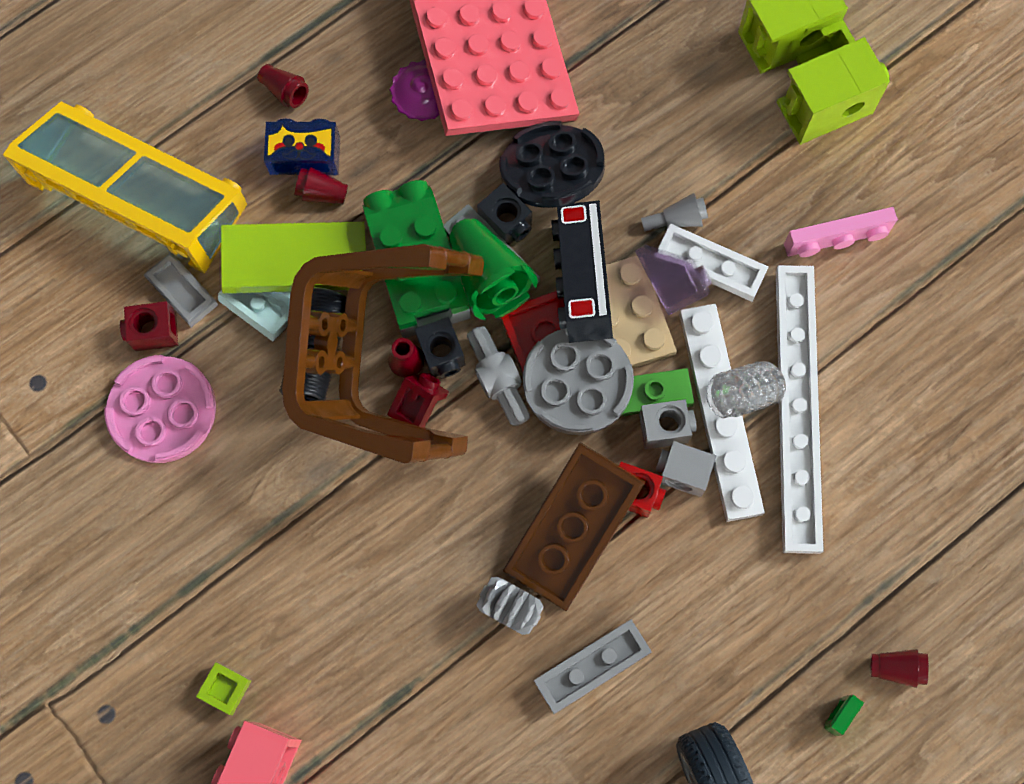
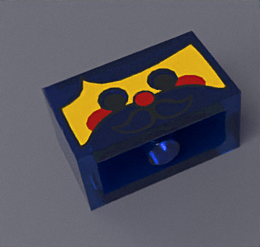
(301, 145)

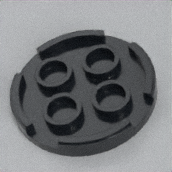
(552, 164)

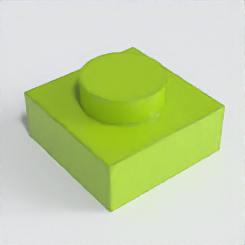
(223, 688)

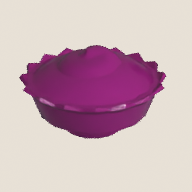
(414, 92)

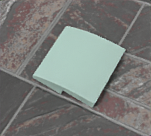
(262, 310)

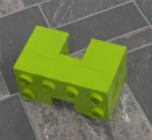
(834, 75)

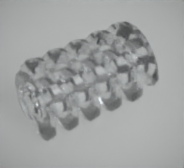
(745, 389)

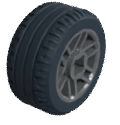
(711, 757)

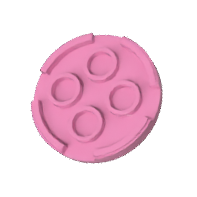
(160, 409)

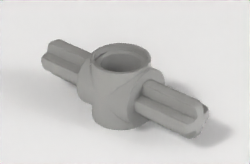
(498, 376)

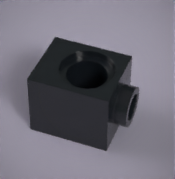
(503, 201)
(436, 334)

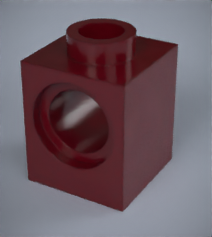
(162, 335)

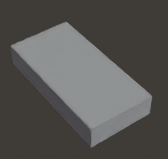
(181, 289)

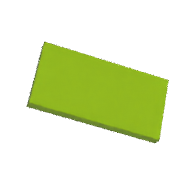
(270, 255)

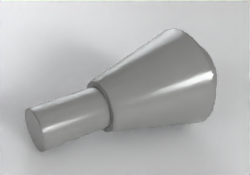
(684, 213)

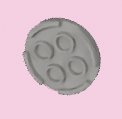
(577, 384)

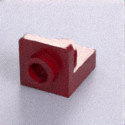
(417, 399)

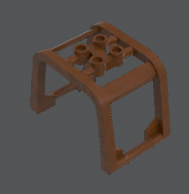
(399, 439)

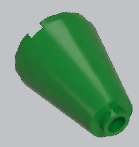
(504, 275)

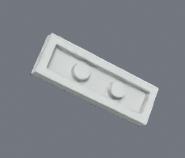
(725, 267)

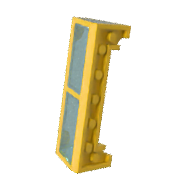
(128, 181)

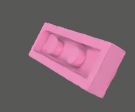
(840, 232)

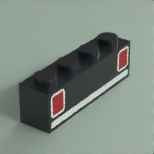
(583, 272)

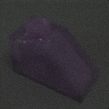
(674, 277)

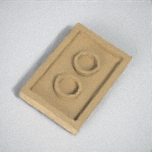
(637, 314)

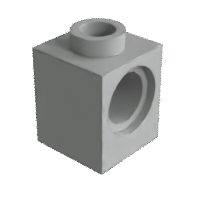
(654, 435)
(686, 468)

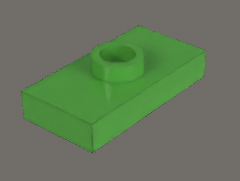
(659, 388)

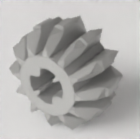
(510, 605)

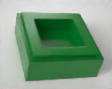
(843, 715)

